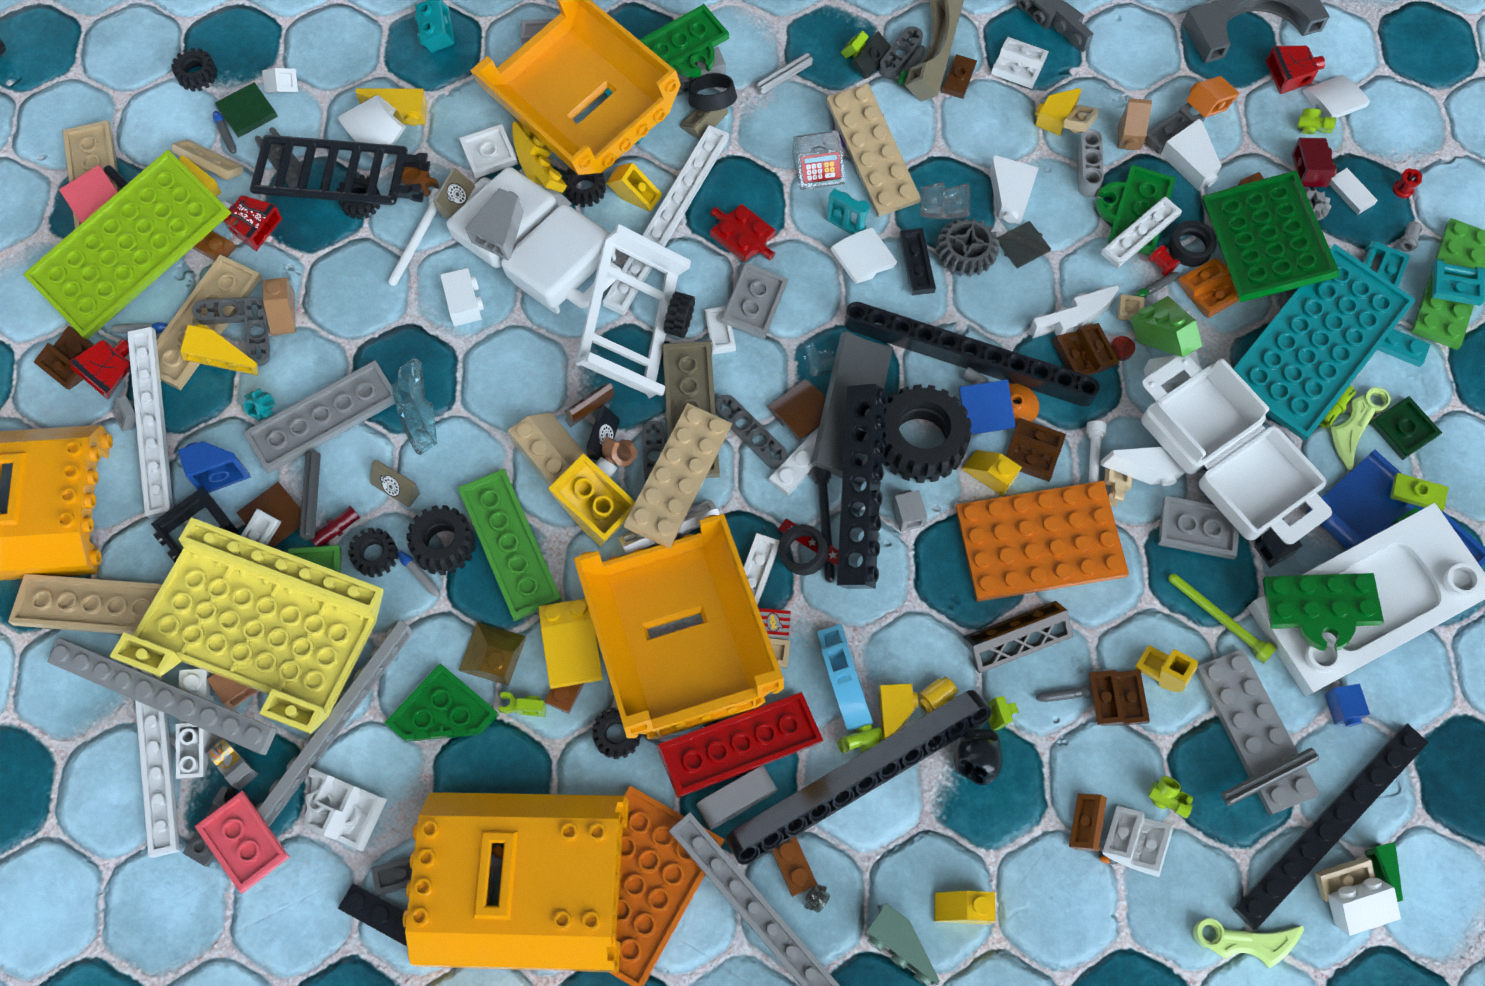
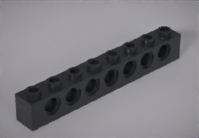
(854, 475)

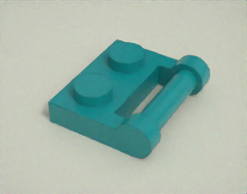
(841, 208)
(1392, 262)
(1456, 287)

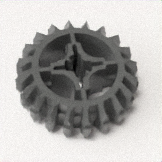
(953, 244)

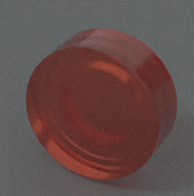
(1123, 347)

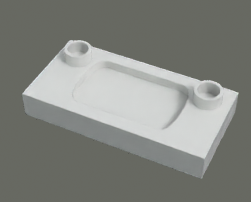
(1420, 579)

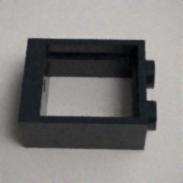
(184, 511)

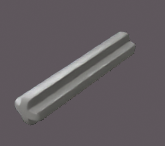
(784, 73)

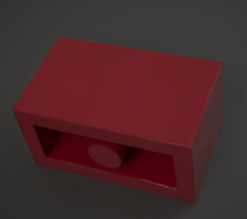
(1314, 162)

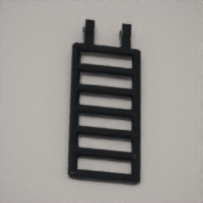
(396, 190)

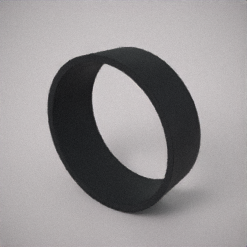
(715, 101)

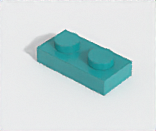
(1405, 348)

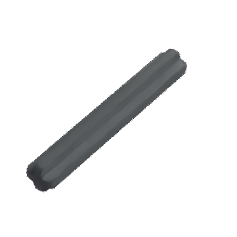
(310, 495)
(1269, 776)

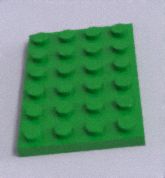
(1269, 236)

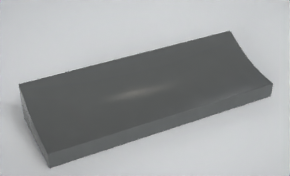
(855, 363)

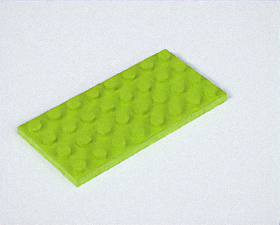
(126, 244)

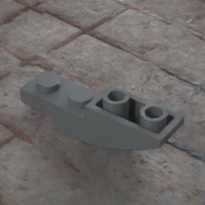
(1062, 17)

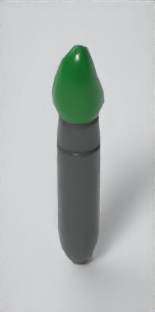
(911, 63)
(1157, 285)

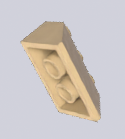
(545, 445)

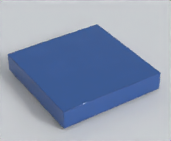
(988, 406)

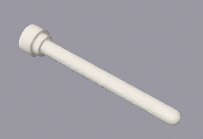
(415, 240)
(1096, 431)

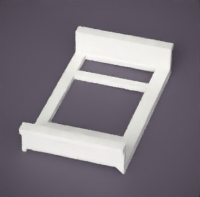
(656, 257)

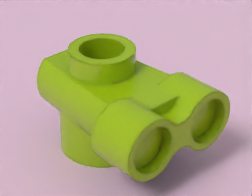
(1312, 121)
(865, 739)
(1167, 795)

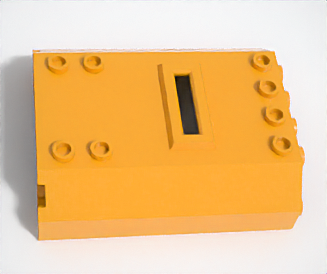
(568, 70)
(51, 500)
(690, 672)
(554, 883)

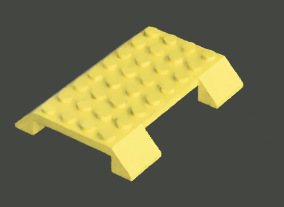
(257, 622)

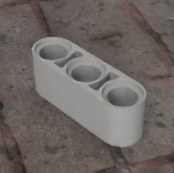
(1090, 163)
(736, 797)

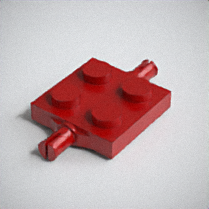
(743, 233)

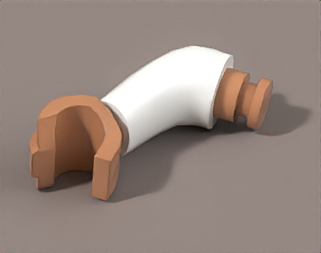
(616, 452)

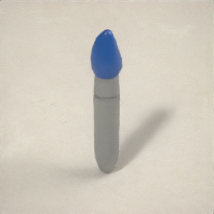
(124, 328)
(421, 576)

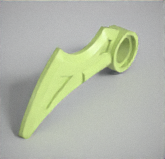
(1347, 435)
(1267, 947)

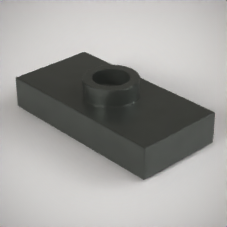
(871, 55)

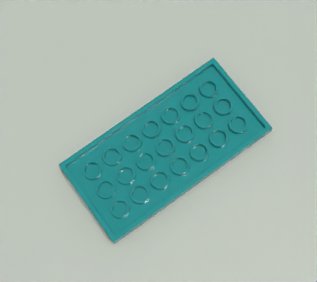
(1322, 343)

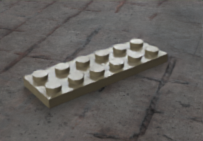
(689, 380)

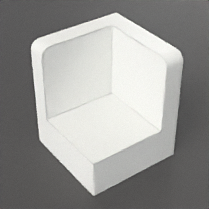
(279, 80)

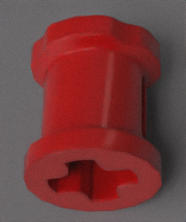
(1407, 182)
(1164, 260)

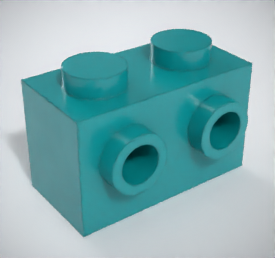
(434, 25)

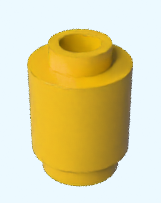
(937, 694)

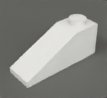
(1145, 464)

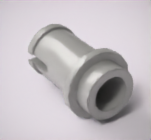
(1410, 239)

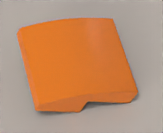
(1209, 287)

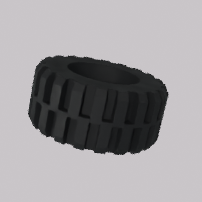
(931, 406)

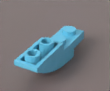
(844, 677)

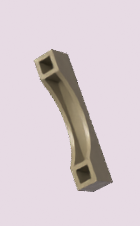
(926, 77)

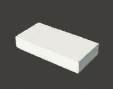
(1352, 191)
(719, 334)

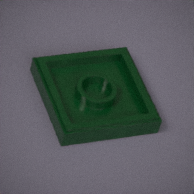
(246, 109)
(1406, 428)

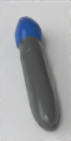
(225, 134)

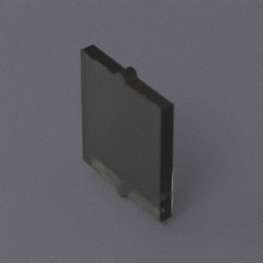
(1023, 244)

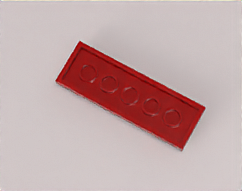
(739, 744)

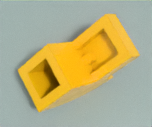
(1170, 670)

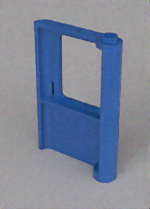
(1364, 506)

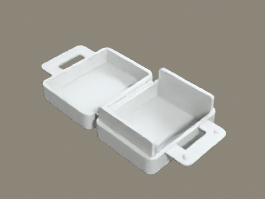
(553, 244)
(1252, 470)

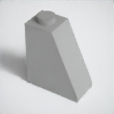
(497, 224)

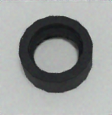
(1196, 229)
(800, 531)

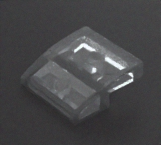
(945, 203)

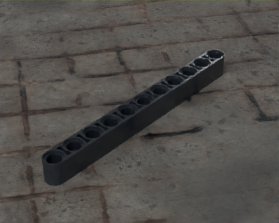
(979, 361)
(857, 777)

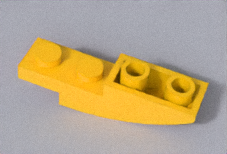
(534, 159)

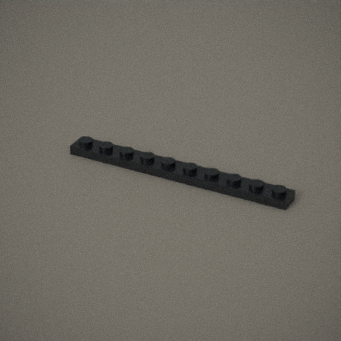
(1329, 826)

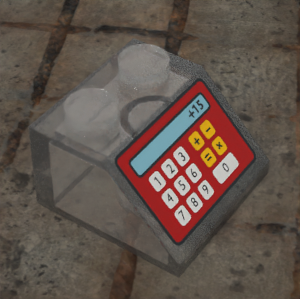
(818, 159)

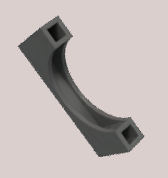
(1209, 21)

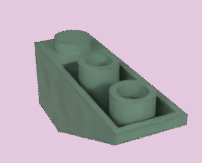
(898, 937)

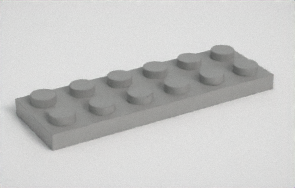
(320, 417)
(1254, 728)

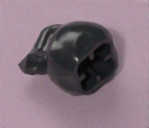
(979, 756)

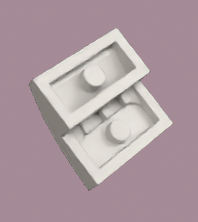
(1019, 62)
(1336, 96)
(863, 255)
(1137, 841)

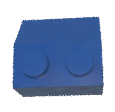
(211, 466)

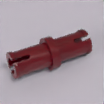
(335, 527)

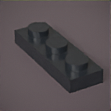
(917, 261)
(374, 912)

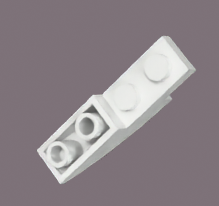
(1083, 311)
(191, 740)

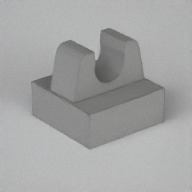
(124, 413)

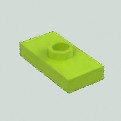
(1418, 491)

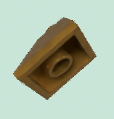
(492, 653)

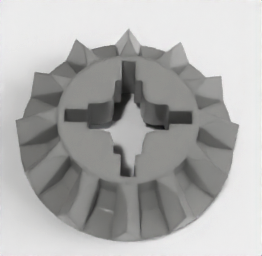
(1322, 202)

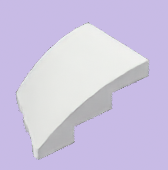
(373, 123)
(341, 810)

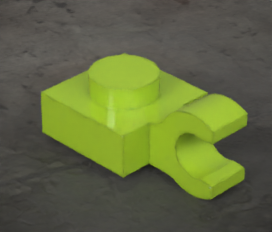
(529, 706)

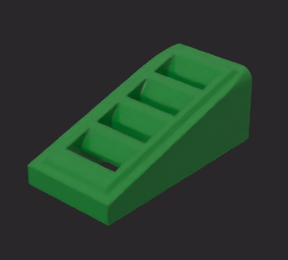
(1386, 866)

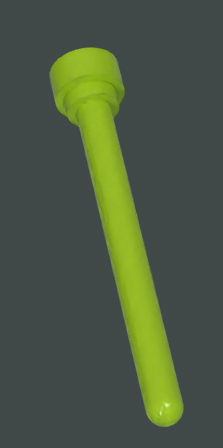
(1261, 648)

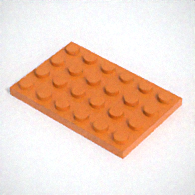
(1041, 541)
(653, 885)

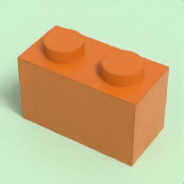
(1212, 96)

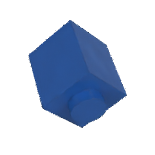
(1347, 705)

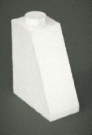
(1193, 155)
(1011, 187)

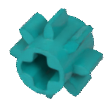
(259, 404)

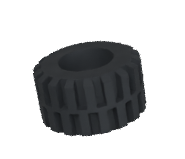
(432, 523)

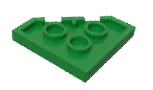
(441, 710)

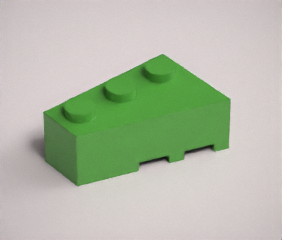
(1167, 328)

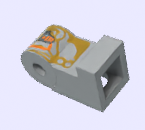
(231, 764)

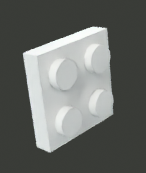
(488, 151)

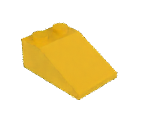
(592, 499)
(570, 644)

